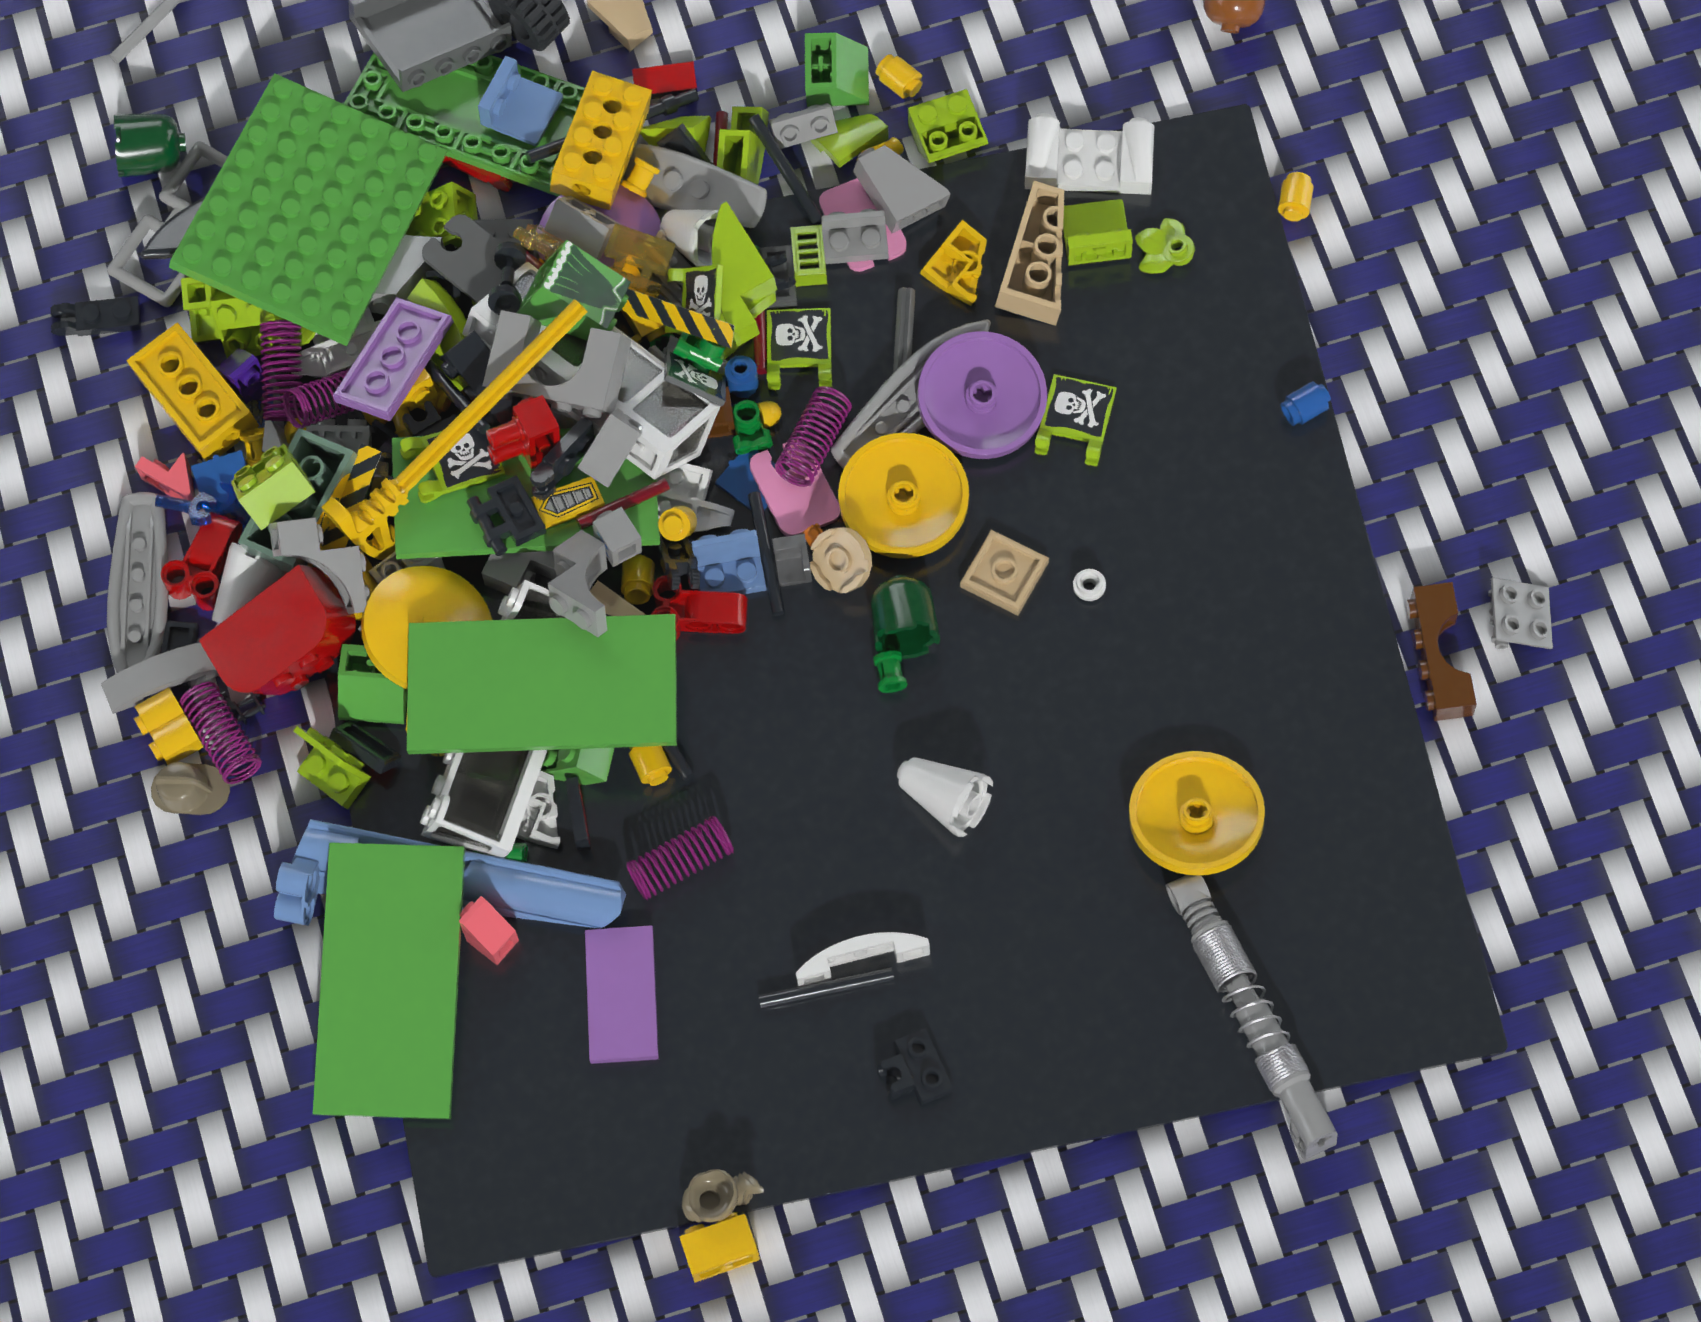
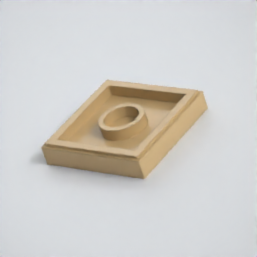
(1004, 572)

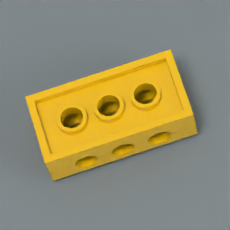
(600, 140)
(192, 392)

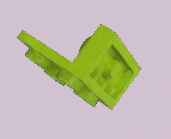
(439, 208)
(1096, 232)
(332, 768)

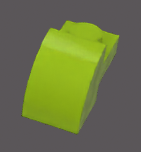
(196, 301)

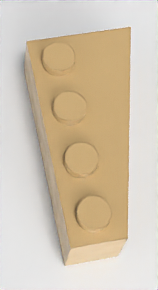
(1034, 268)

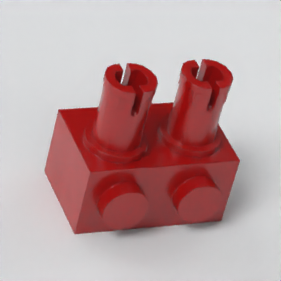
(528, 434)

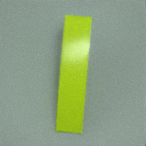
(740, 147)
(744, 274)
(434, 296)

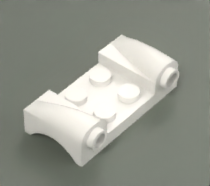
(1090, 158)

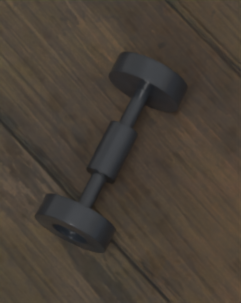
(508, 258)

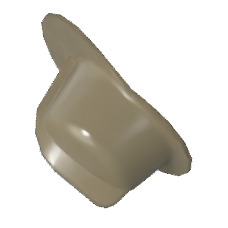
(189, 789)

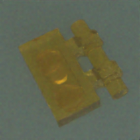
(537, 239)
(640, 251)

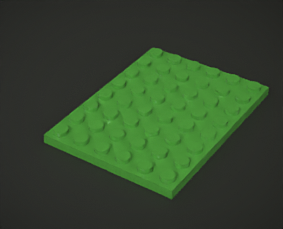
(308, 209)

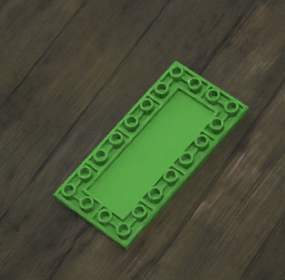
(448, 116)
(448, 530)
(541, 685)
(389, 981)

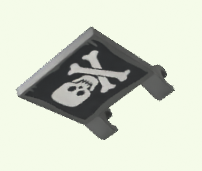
(684, 375)

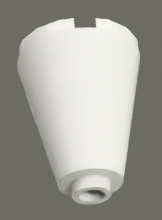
(691, 233)
(242, 581)
(947, 792)

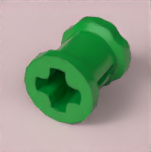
(890, 672)

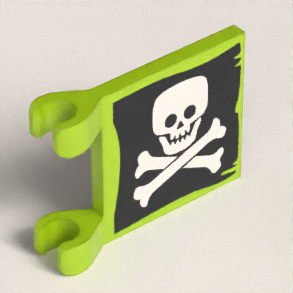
(700, 290)
(799, 340)
(1076, 412)
(460, 468)

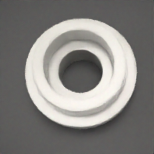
(1092, 576)

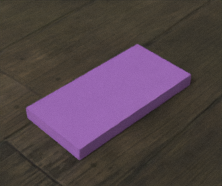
(393, 359)
(621, 994)

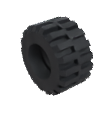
(532, 21)

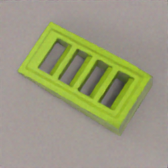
(808, 276)

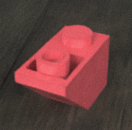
(487, 930)

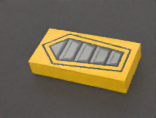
(569, 502)

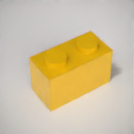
(719, 1247)

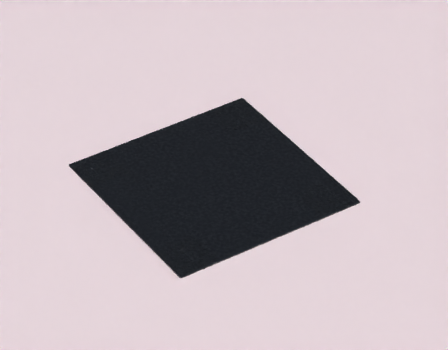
(1056, 964)

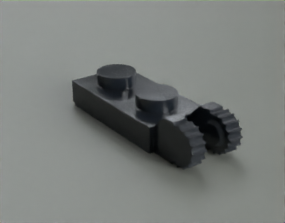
(97, 317)
(562, 459)
(677, 560)

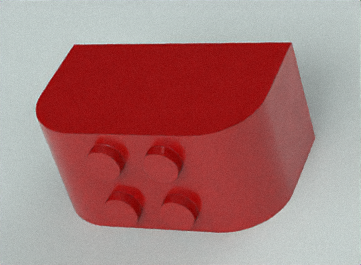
(282, 635)

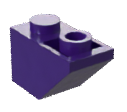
(243, 375)

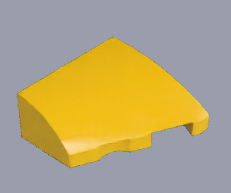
(958, 263)

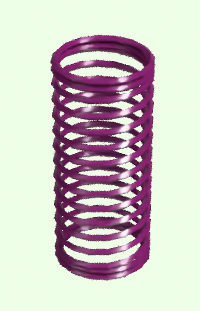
(280, 328)
(305, 404)
(827, 410)
(201, 706)
(721, 836)

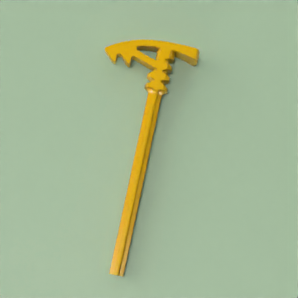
(385, 501)

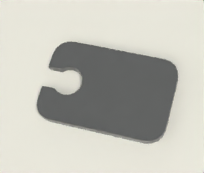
(470, 266)

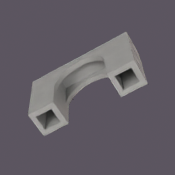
(590, 389)

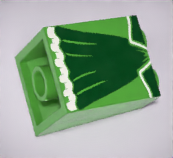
(578, 276)

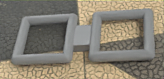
(149, 222)

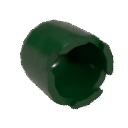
(147, 144)
(904, 617)

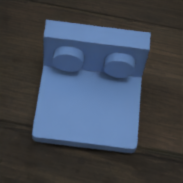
(518, 105)
(730, 562)

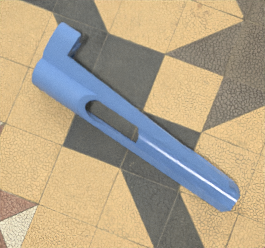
(508, 885)

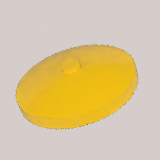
(904, 495)
(414, 596)
(1196, 813)

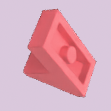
(174, 482)

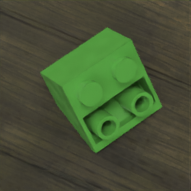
(835, 70)
(366, 692)
(587, 764)

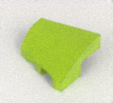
(852, 137)

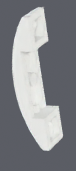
(904, 946)

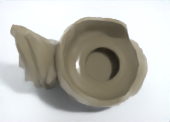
(715, 1195)

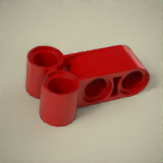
(203, 562)
(702, 609)

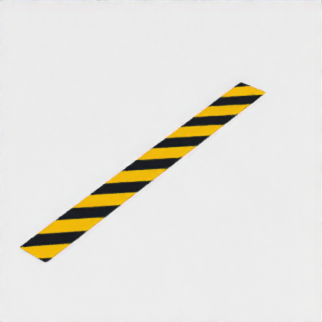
(678, 318)
(354, 492)

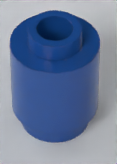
(741, 376)
(1305, 403)

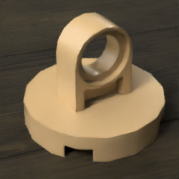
(840, 559)

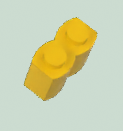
(168, 727)

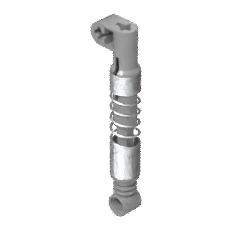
(1230, 972)

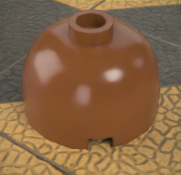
(1234, 13)

